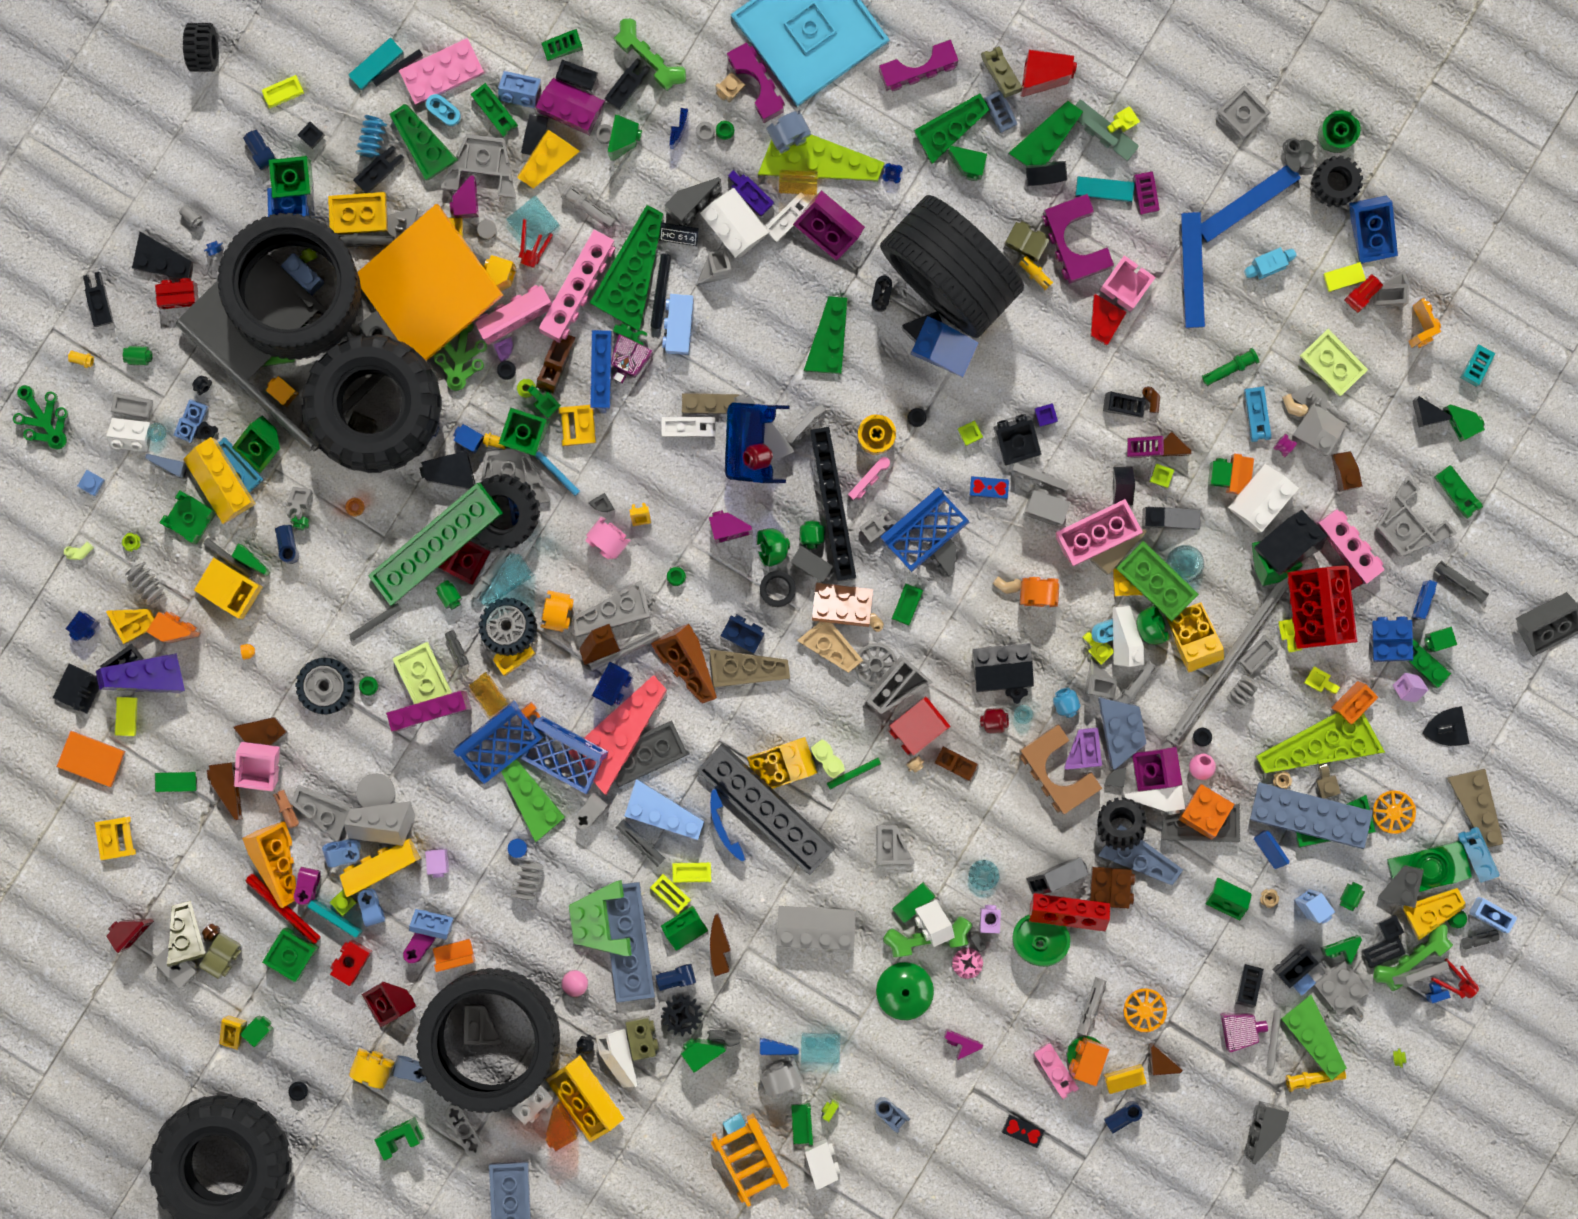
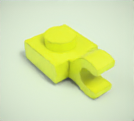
(1124, 120)
(1287, 632)
(1099, 651)
(1319, 680)

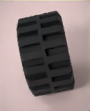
(200, 47)
(1345, 168)
(1121, 809)

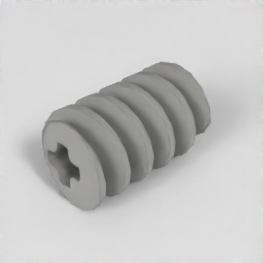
(145, 584)
(528, 879)

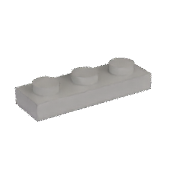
(1039, 478)
(1420, 974)

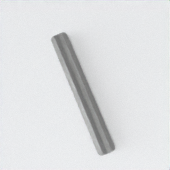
(626, 649)

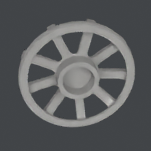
(875, 663)

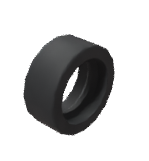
(777, 574)

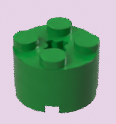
(1345, 123)

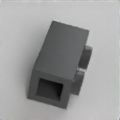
(812, 565)

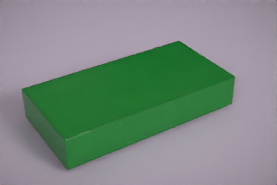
(907, 604)

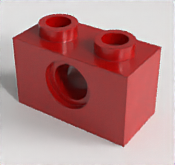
(360, 956)

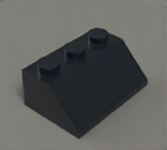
(1003, 667)

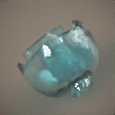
(1186, 562)

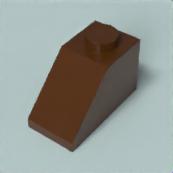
(1346, 471)
(599, 644)

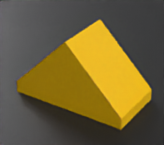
(230, 1031)

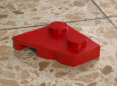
(1105, 319)

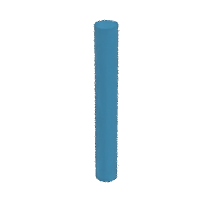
(557, 473)

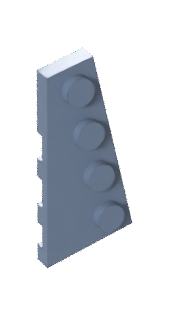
(1144, 860)

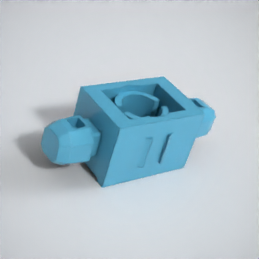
(1270, 263)

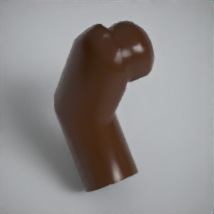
(1153, 397)

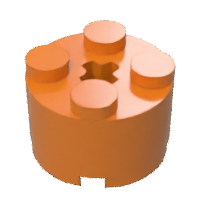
(1039, 592)

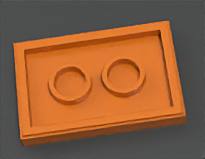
(91, 758)

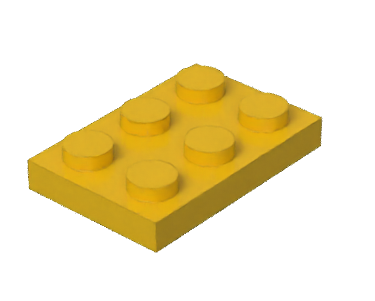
(358, 213)

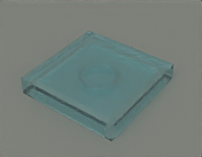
(538, 221)

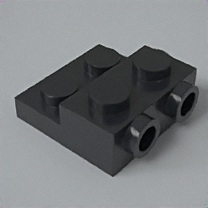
(1017, 439)

